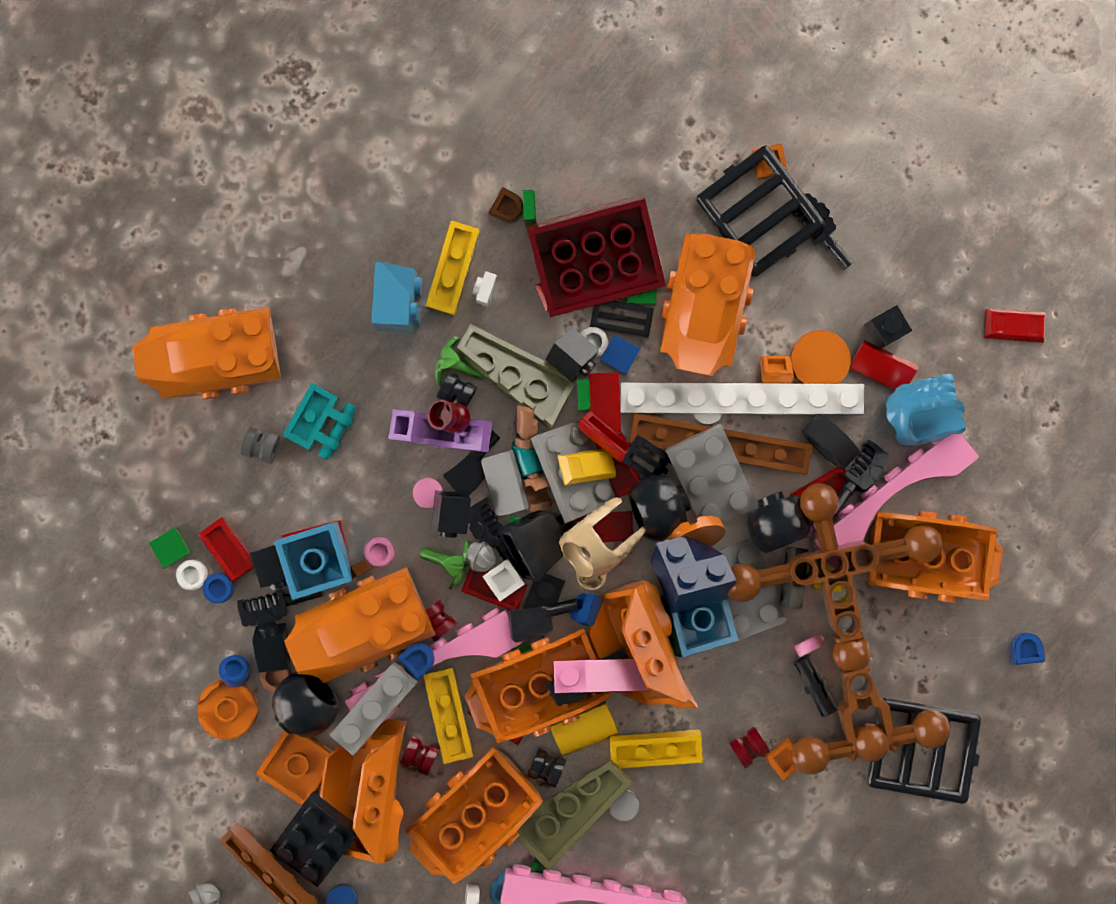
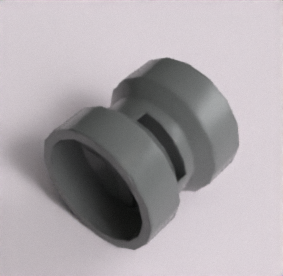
(260, 445)

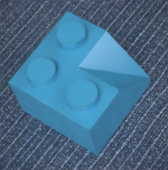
(395, 298)
(314, 560)

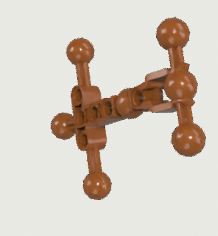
(850, 649)

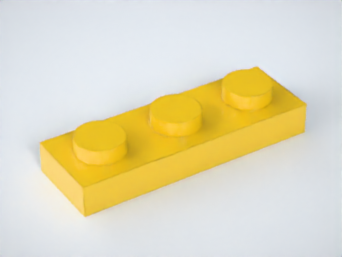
(452, 268)
(448, 715)
(656, 749)

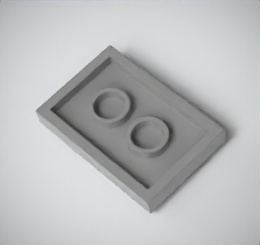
(712, 475)
(572, 499)
(763, 610)

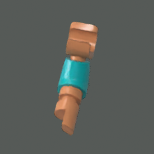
(528, 461)

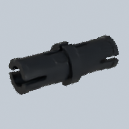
(815, 685)

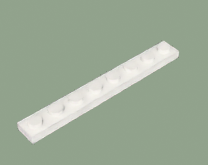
(742, 398)

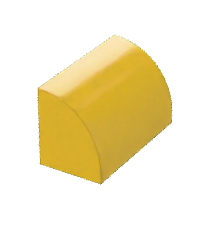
(592, 727)

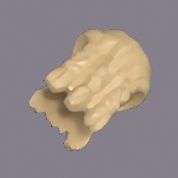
(584, 536)

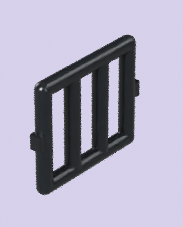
(780, 177)
(932, 789)

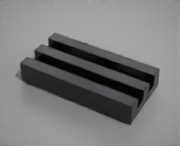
(627, 319)
(659, 466)

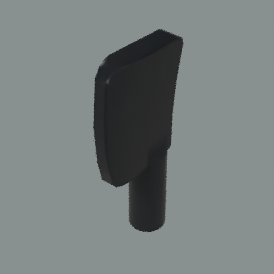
(469, 472)
(536, 622)

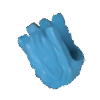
(926, 410)

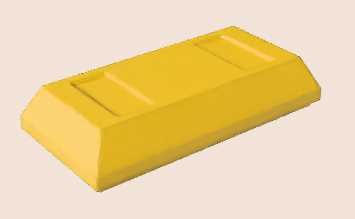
(586, 466)

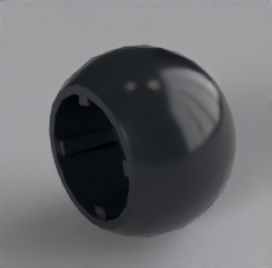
(658, 506)
(778, 522)
(304, 705)

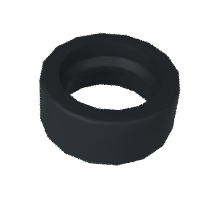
(830, 441)

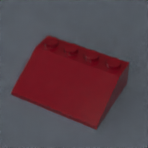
(596, 255)

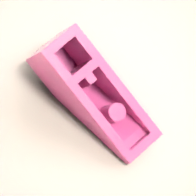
(597, 676)

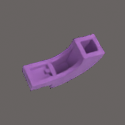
(415, 428)

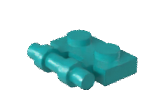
(311, 417)

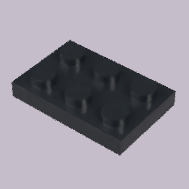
(314, 839)

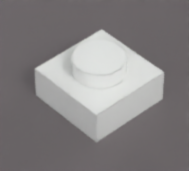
(485, 288)
(503, 580)

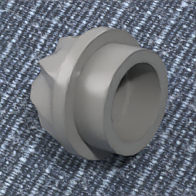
(480, 557)
(205, 894)

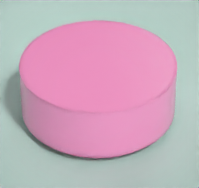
(425, 491)
(379, 551)
(810, 645)

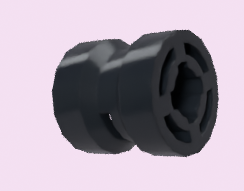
(456, 390)
(540, 764)

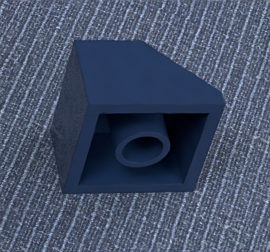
(691, 573)

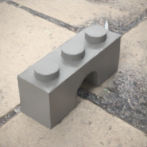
(373, 708)

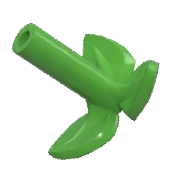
(450, 359)
(454, 565)

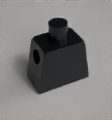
(535, 542)

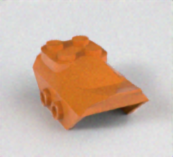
(707, 302)
(209, 354)
(963, 569)
(637, 620)
(359, 627)
(513, 695)
(366, 791)
(473, 817)

